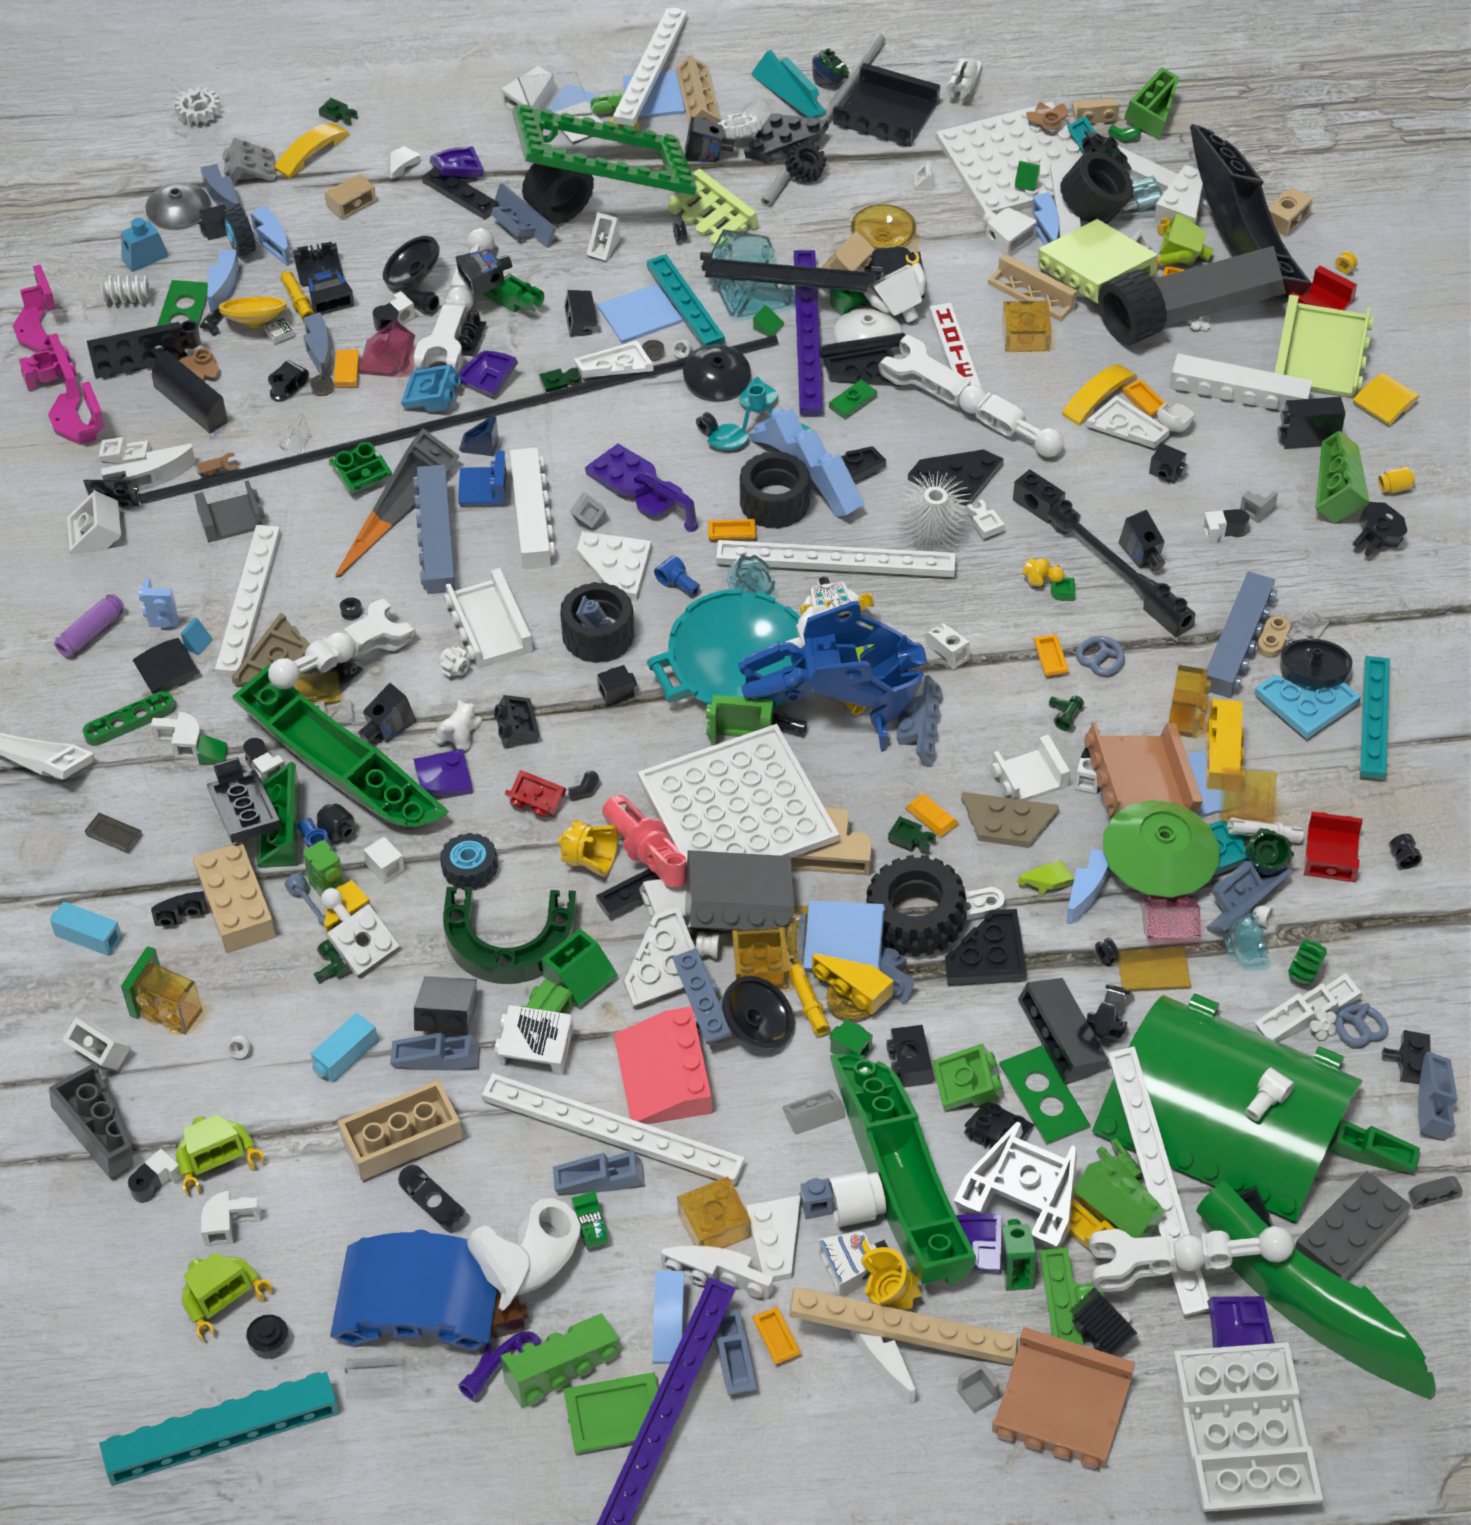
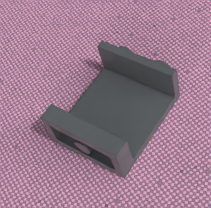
(231, 515)

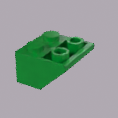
(579, 967)

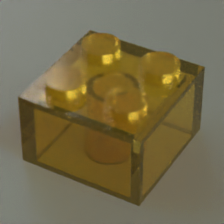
(1026, 326)
(1190, 700)
(1248, 794)
(761, 955)
(167, 998)
(714, 1215)

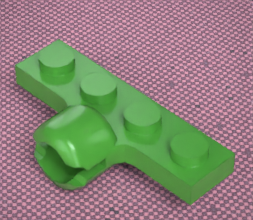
(1062, 1293)

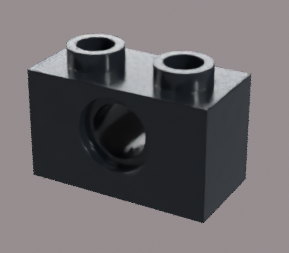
(1036, 494)
(910, 1042)

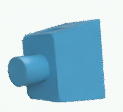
(141, 245)

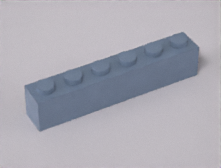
(436, 528)
(1239, 634)

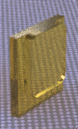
(320, 687)

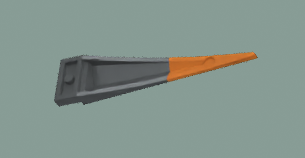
(399, 492)

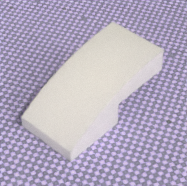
(120, 452)

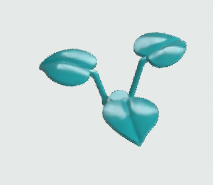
(756, 398)

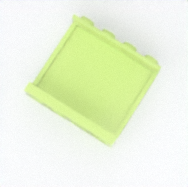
(1094, 256)
(1324, 347)

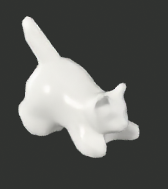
(458, 726)

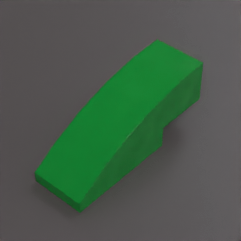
(1373, 1147)

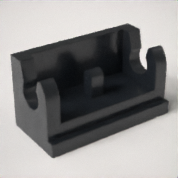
(580, 312)

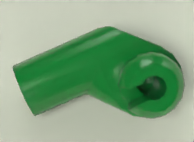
(1126, 134)

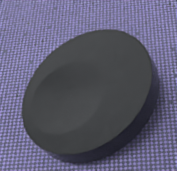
(1316, 663)

